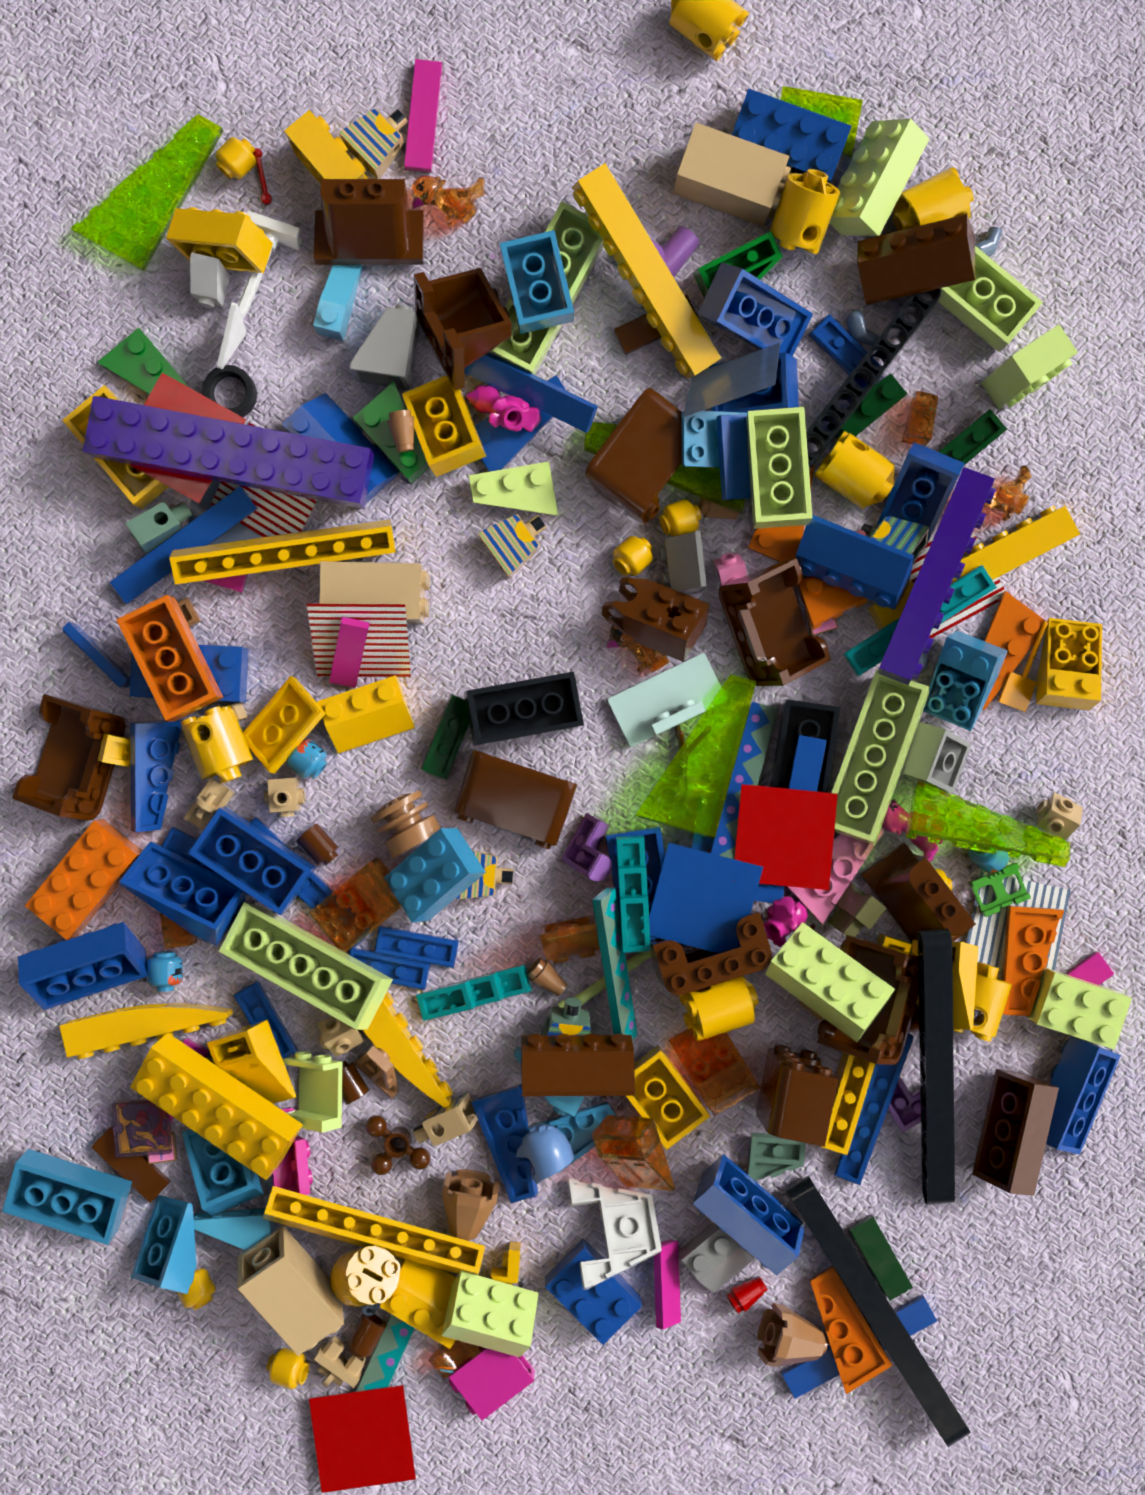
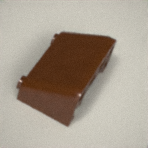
(639, 456)
(771, 626)
(69, 775)
(514, 798)
(888, 1032)

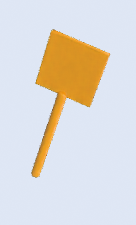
(1017, 688)

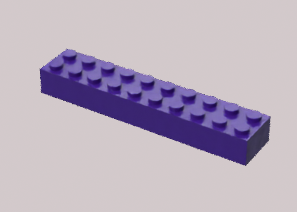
(228, 452)

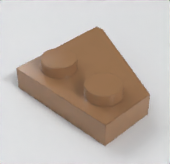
(379, 1070)

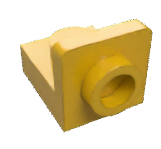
(115, 750)
(511, 1264)

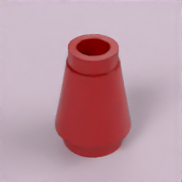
(746, 1294)

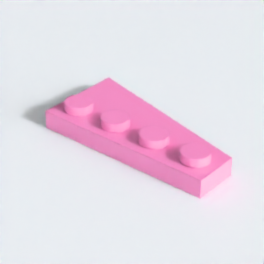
(846, 861)

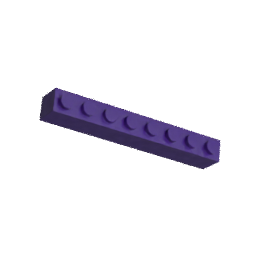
(936, 575)

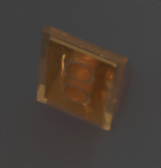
(569, 939)

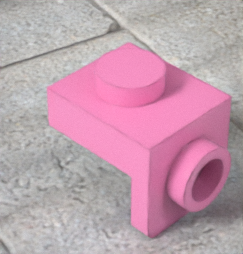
(730, 567)

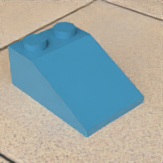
(218, 1176)
(168, 1247)

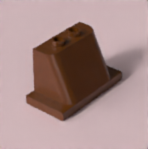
(367, 224)
(460, 319)
(916, 894)

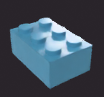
(537, 282)
(434, 874)

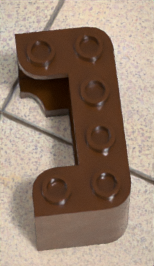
(700, 969)
(796, 1096)

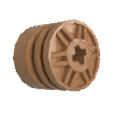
(405, 823)

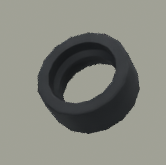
(232, 371)

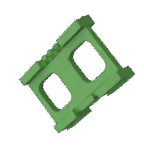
(1002, 899)

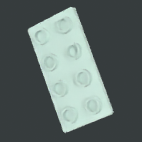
(665, 700)

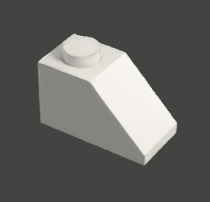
(208, 280)

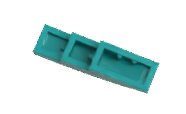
(633, 894)
(473, 992)

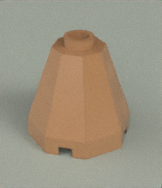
(468, 1202)
(788, 1338)

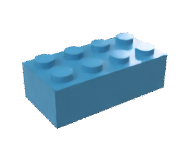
(67, 1196)

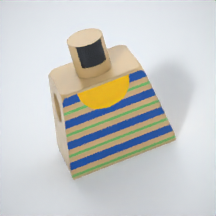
(375, 139)
(513, 542)
(487, 883)
(447, 1123)

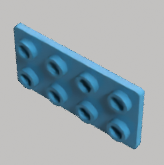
(701, 439)

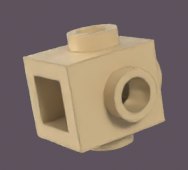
(274, 796)
(1059, 816)
(338, 1036)

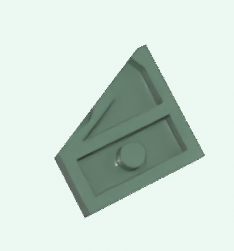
(773, 1155)

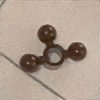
(382, 1163)

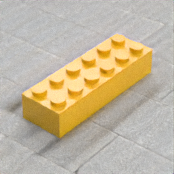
(216, 1105)

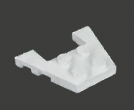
(627, 1226)

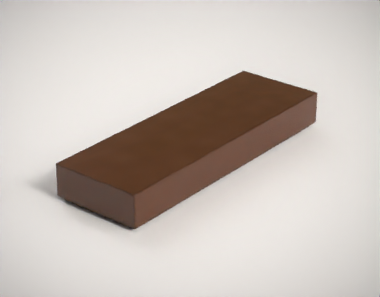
(639, 333)
(145, 1177)

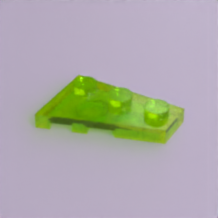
(829, 105)

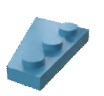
(580, 1128)

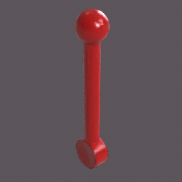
(266, 198)

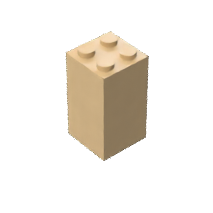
(731, 175)
(376, 585)
(289, 1290)

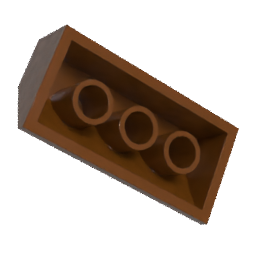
(917, 259)
(577, 1065)

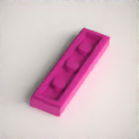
(423, 115)

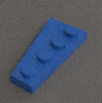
(502, 444)
(151, 764)
(504, 1125)

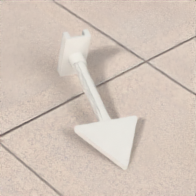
(235, 330)

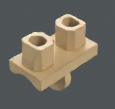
(208, 802)
(335, 1366)

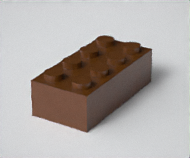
(1015, 1132)

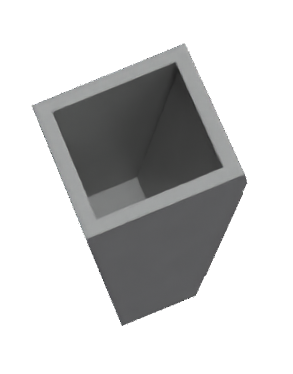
(389, 350)

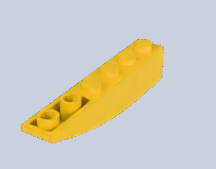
(136, 1024)
(391, 1034)

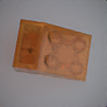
(366, 897)
(715, 1069)
(633, 1152)

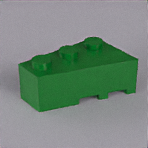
(754, 257)
(373, 422)

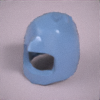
(546, 1150)

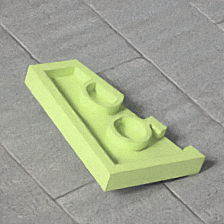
(516, 488)

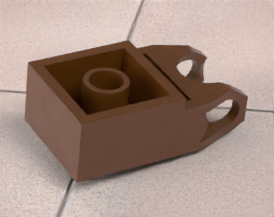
(658, 617)

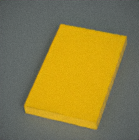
(282, 724)

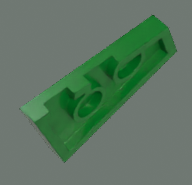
(139, 362)

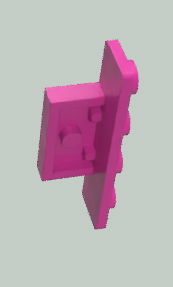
(294, 1171)

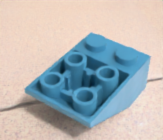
(963, 679)

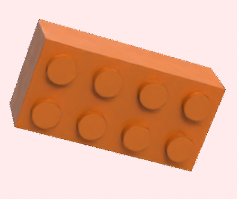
(169, 658)
(84, 879)

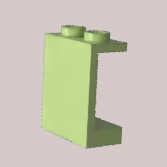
(318, 1091)

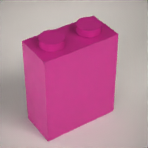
(491, 1380)

